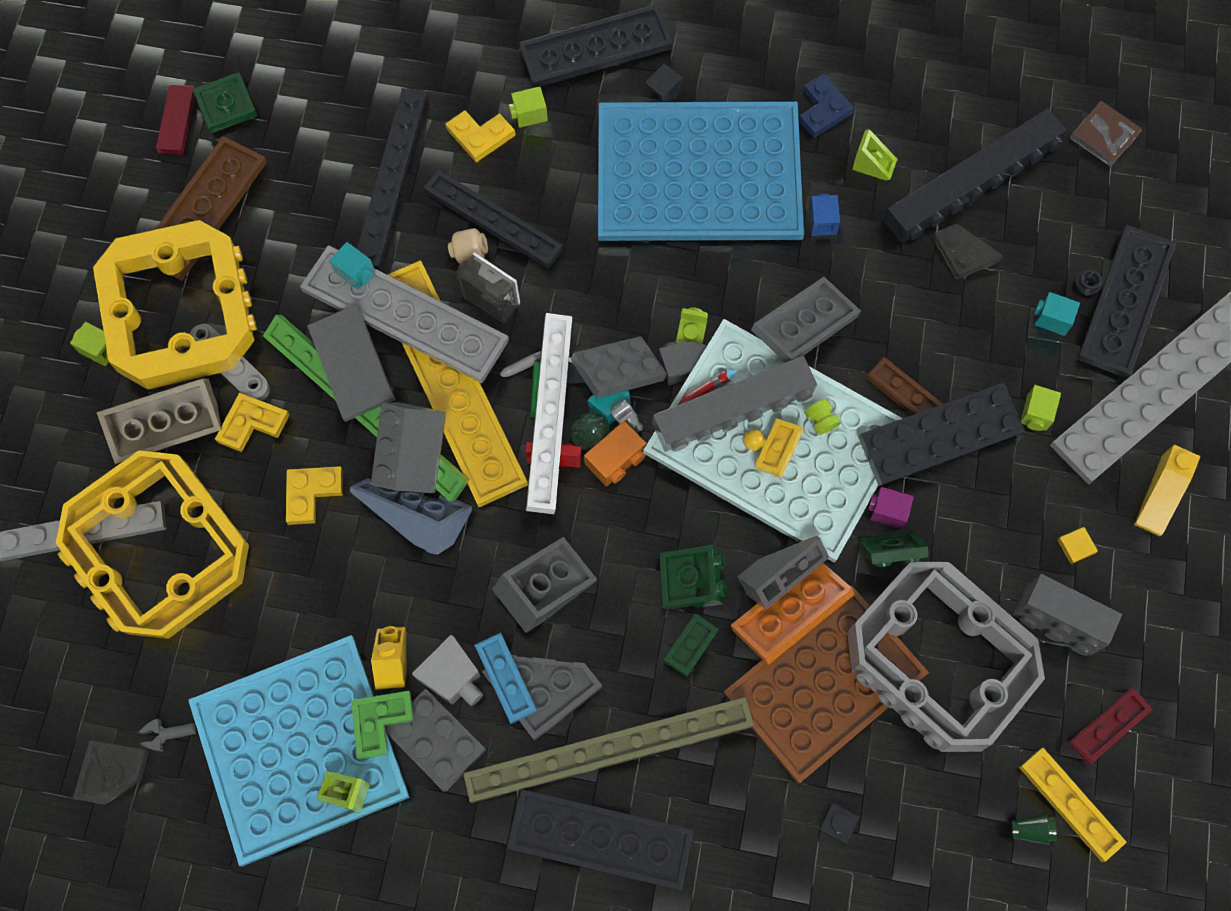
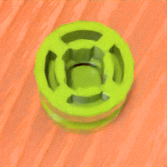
(821, 415)

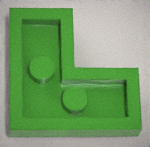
(372, 716)

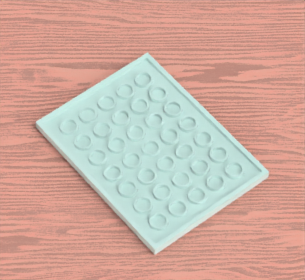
(827, 474)

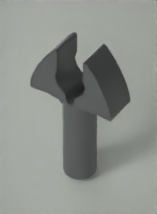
(165, 733)

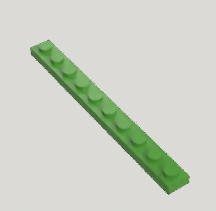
(305, 356)

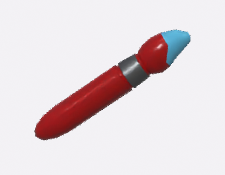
(723, 378)

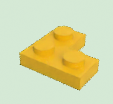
(479, 140)
(248, 415)
(305, 486)

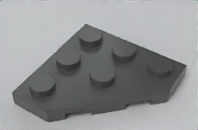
(554, 689)

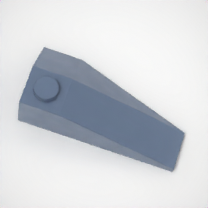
(421, 519)

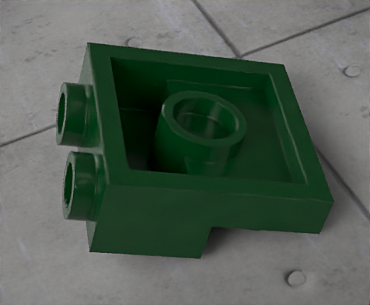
(692, 577)

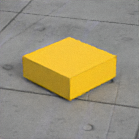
(1077, 545)

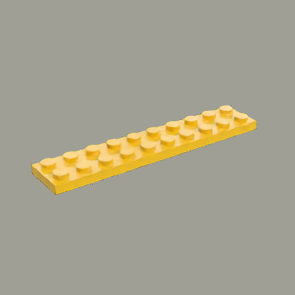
(469, 419)

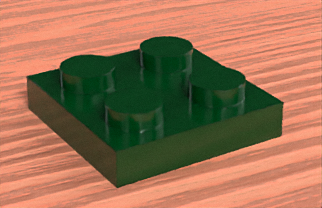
(225, 102)
(893, 547)

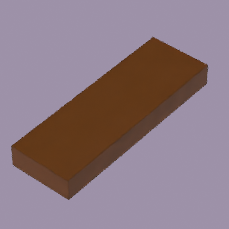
(901, 388)

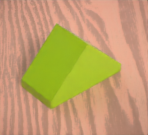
(874, 157)
(343, 791)

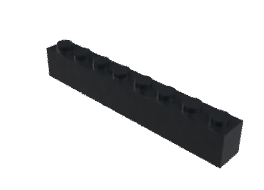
(974, 176)

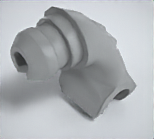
(624, 412)

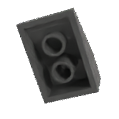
(543, 584)

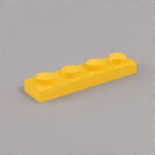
(1072, 805)

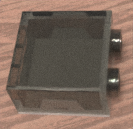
(488, 287)

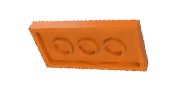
(792, 616)

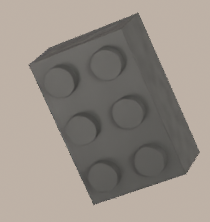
(1066, 615)

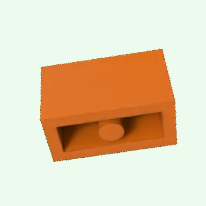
(615, 454)

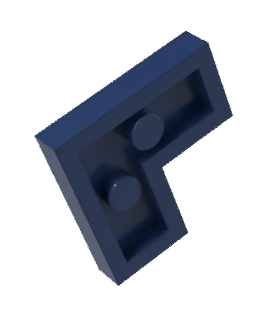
(829, 106)

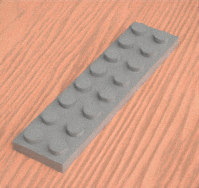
(411, 318)

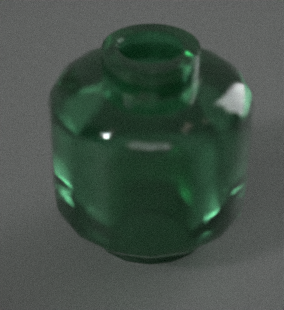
(589, 430)

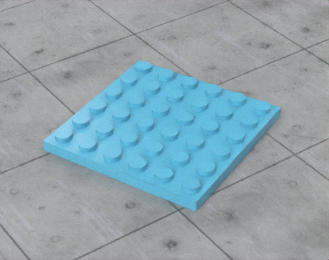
(277, 738)

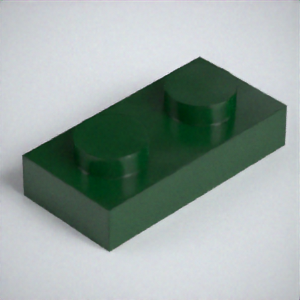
(691, 645)

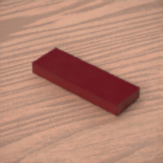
(176, 120)
(1110, 726)

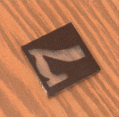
(1106, 133)

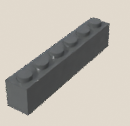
(734, 404)

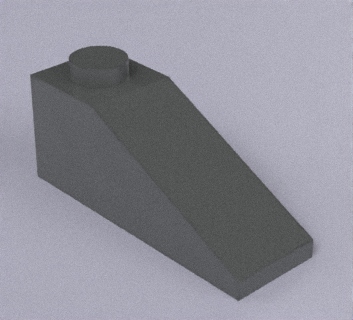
(679, 359)
(779, 572)

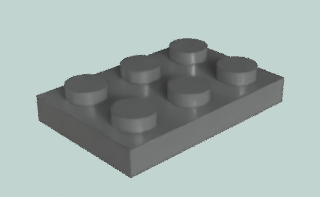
(618, 367)
(436, 741)

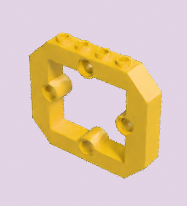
(149, 251)
(98, 502)

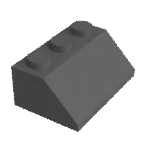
(408, 448)

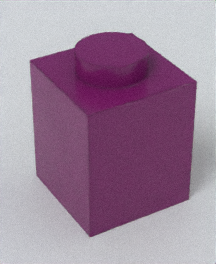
(890, 507)

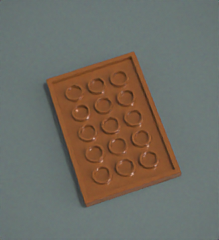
(809, 696)

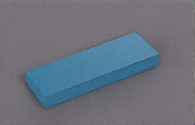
(505, 678)

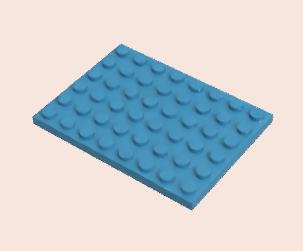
(699, 171)

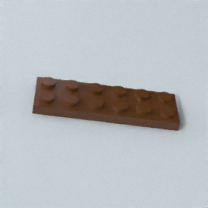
(214, 189)

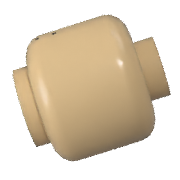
(467, 242)

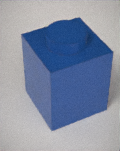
(824, 215)

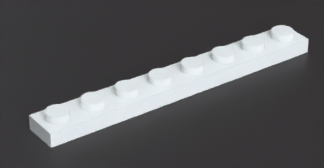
(549, 414)

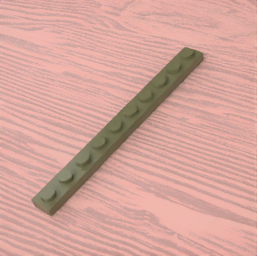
(608, 750)

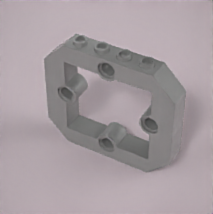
(996, 625)

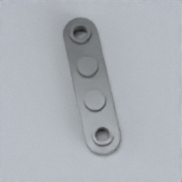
(243, 374)

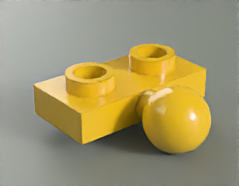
(776, 448)

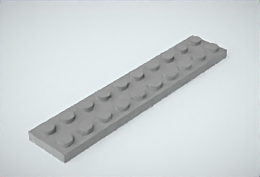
(1149, 395)

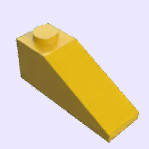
(1166, 489)

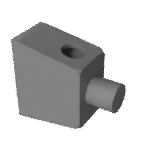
(450, 673)

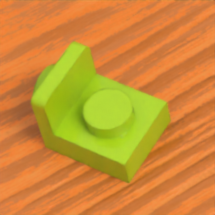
(692, 326)

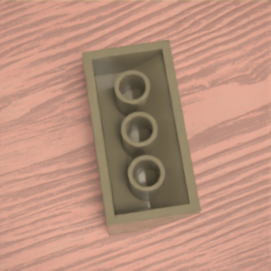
(161, 420)

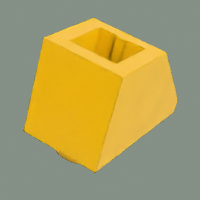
(389, 658)

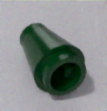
(1035, 829)

